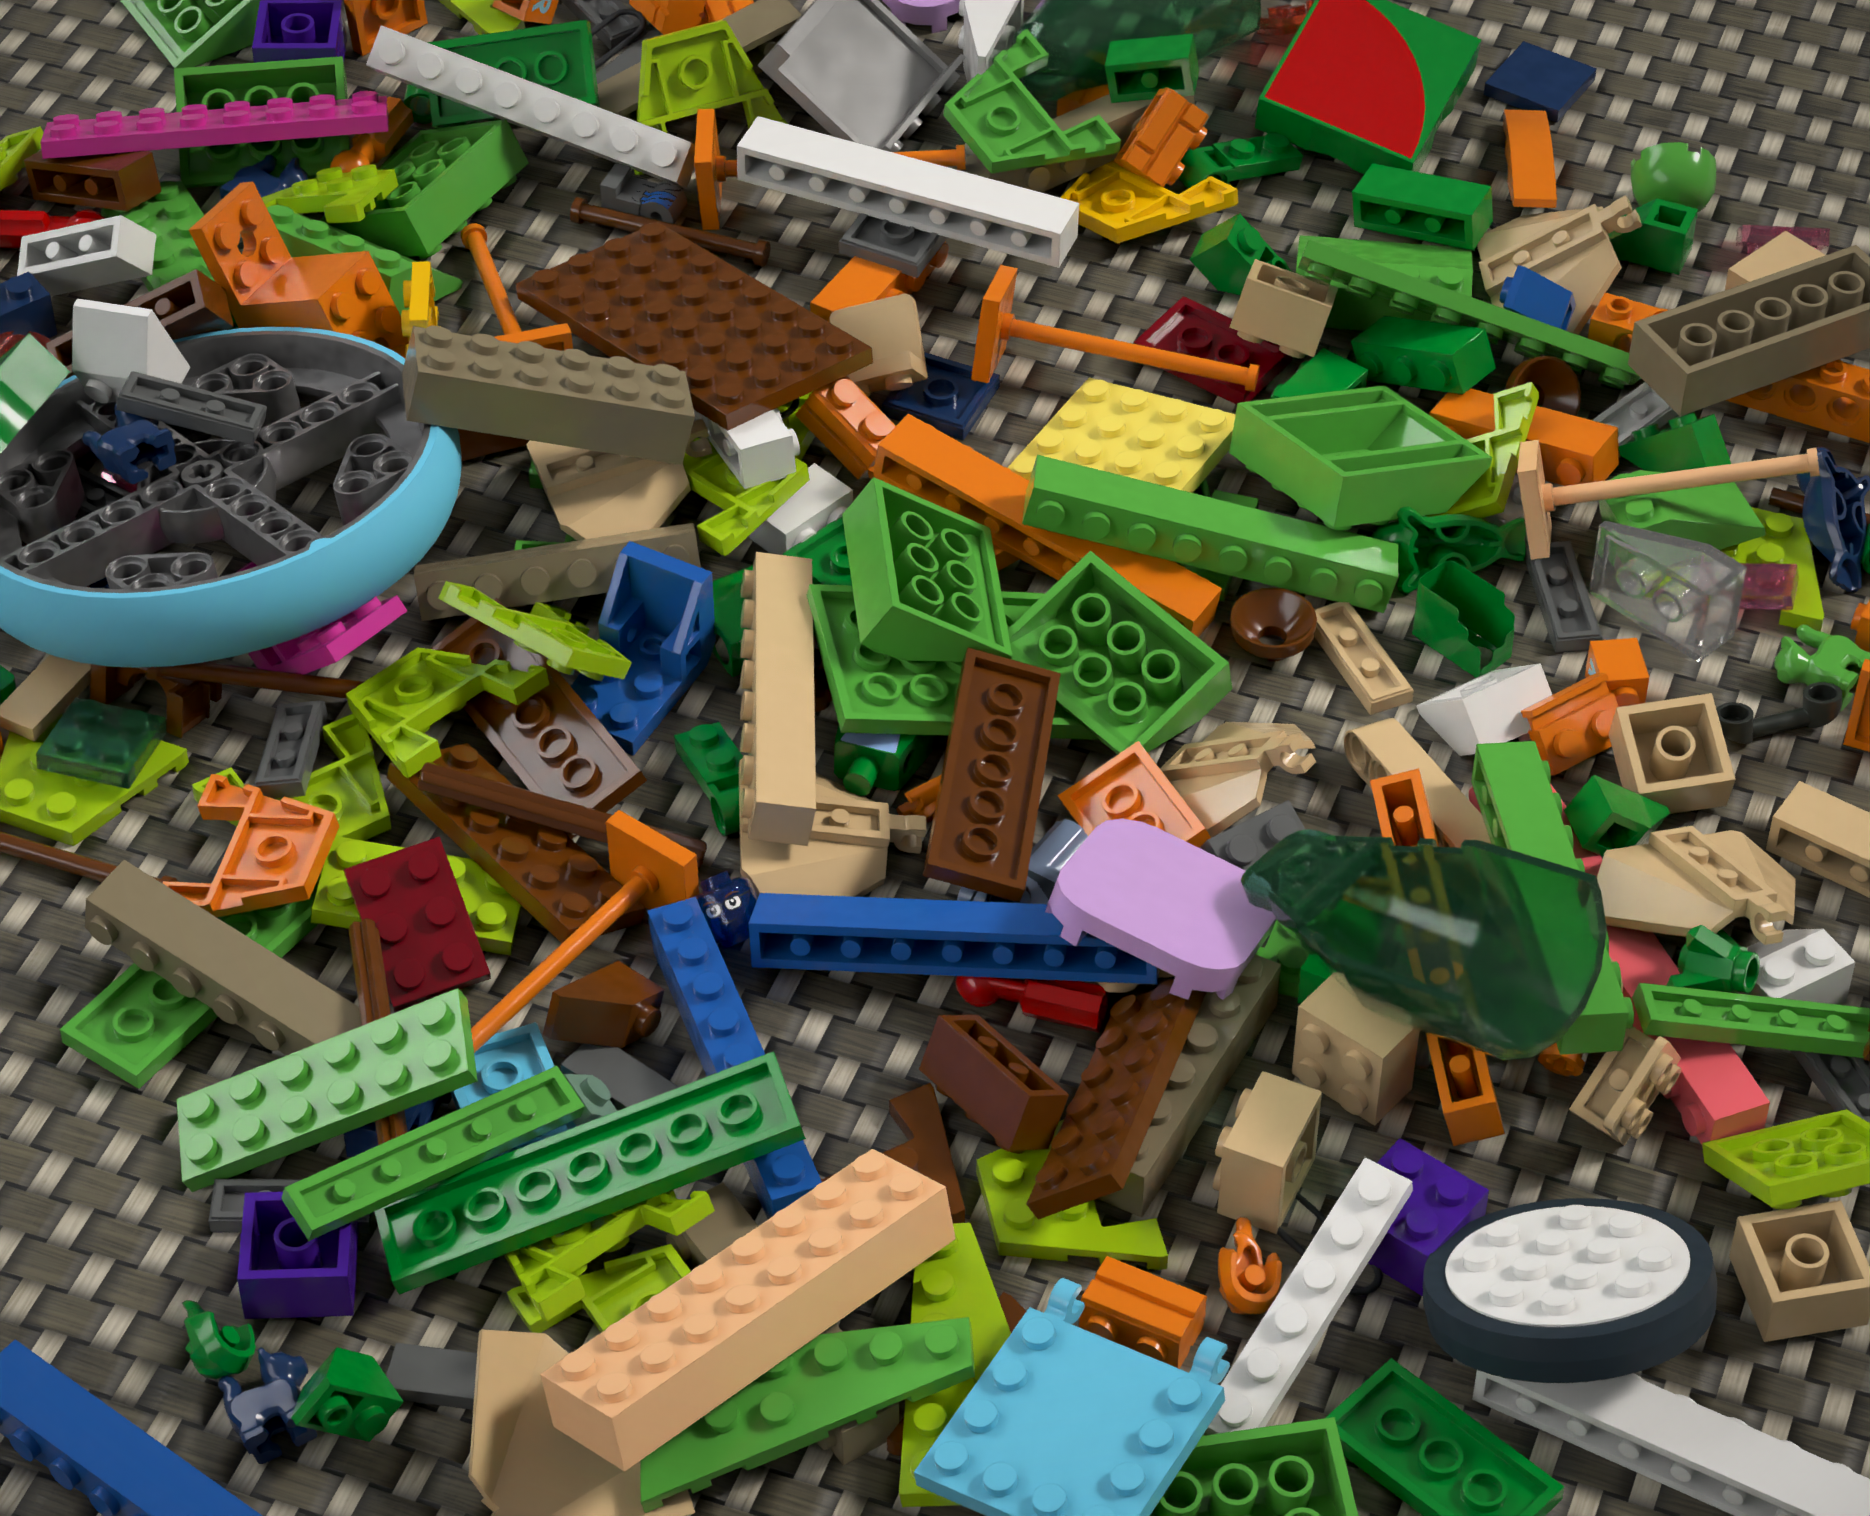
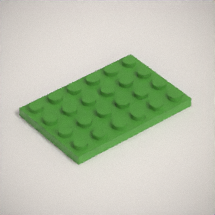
(891, 694)

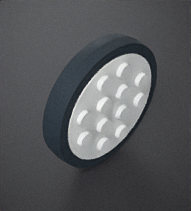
(1570, 1290)

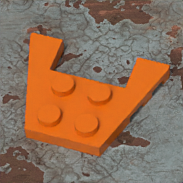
(271, 854)

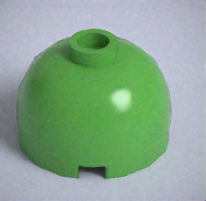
(1674, 175)

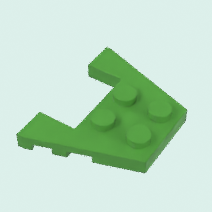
(1010, 126)

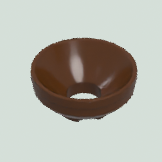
(1554, 381)
(1273, 613)

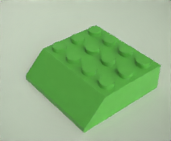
(1356, 455)

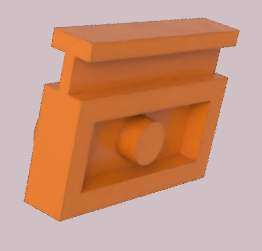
(1573, 722)

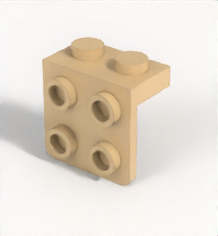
(895, 339)
(1626, 1085)

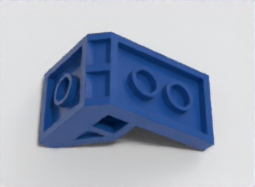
(664, 624)

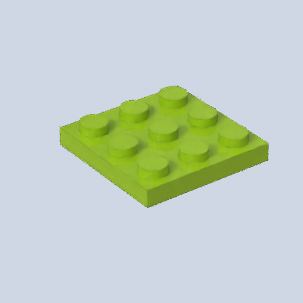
(1796, 1159)

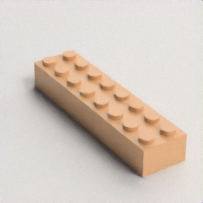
(747, 1308)

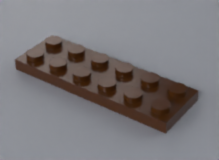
(552, 735)
(992, 775)
(528, 860)
(1115, 1100)

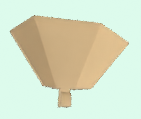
(1563, 247)
(609, 492)
(1229, 769)
(843, 850)
(1695, 881)
(526, 1462)

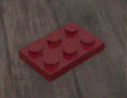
(1206, 334)
(420, 923)

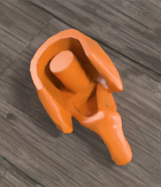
(1243, 1278)

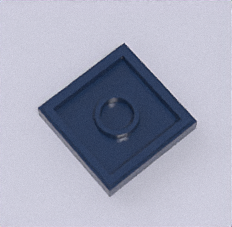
(1540, 81)
(945, 399)

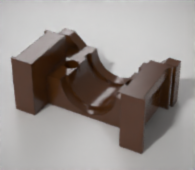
(186, 699)

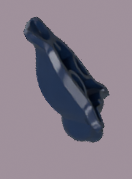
(1836, 518)

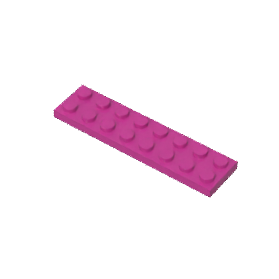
(203, 127)

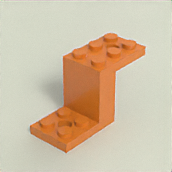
(280, 290)

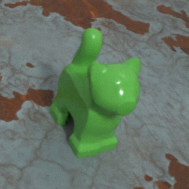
(1835, 662)

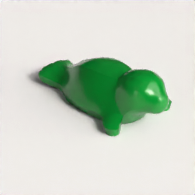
(1453, 537)

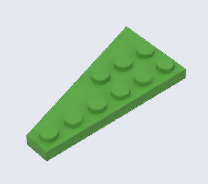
(807, 1395)

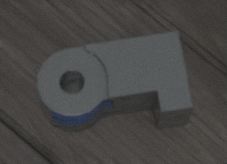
(641, 197)

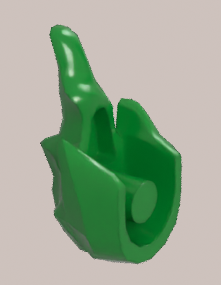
(215, 1350)

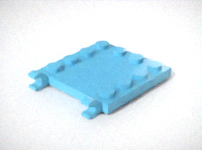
(1073, 1422)

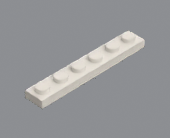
(1310, 1297)

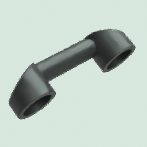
(1820, 706)

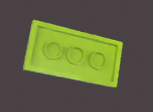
(489, 905)

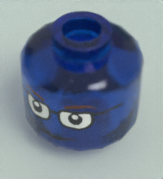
(727, 907)

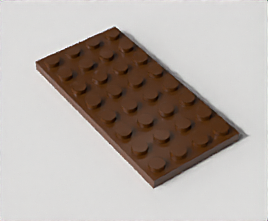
(686, 308)

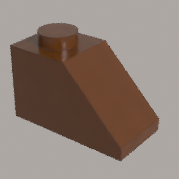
(605, 1008)

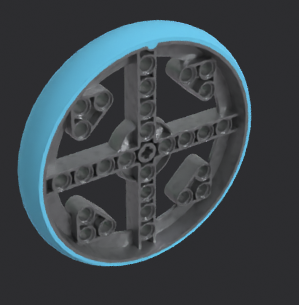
(174, 605)

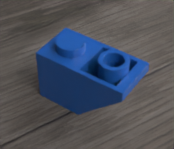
(1537, 298)

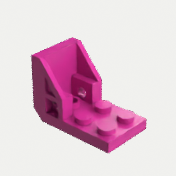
(331, 641)

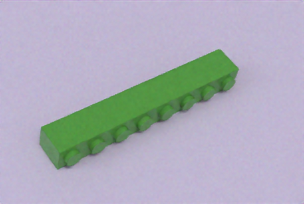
(1210, 534)
(1527, 818)

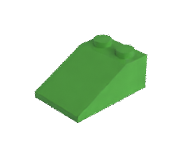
(1701, 514)

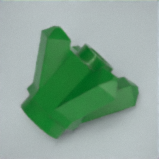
(1715, 963)

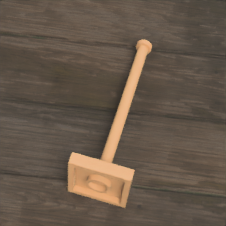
(1541, 498)

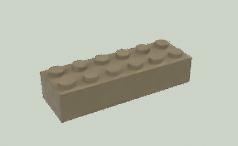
(1756, 332)
(547, 395)

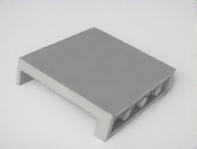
(859, 71)

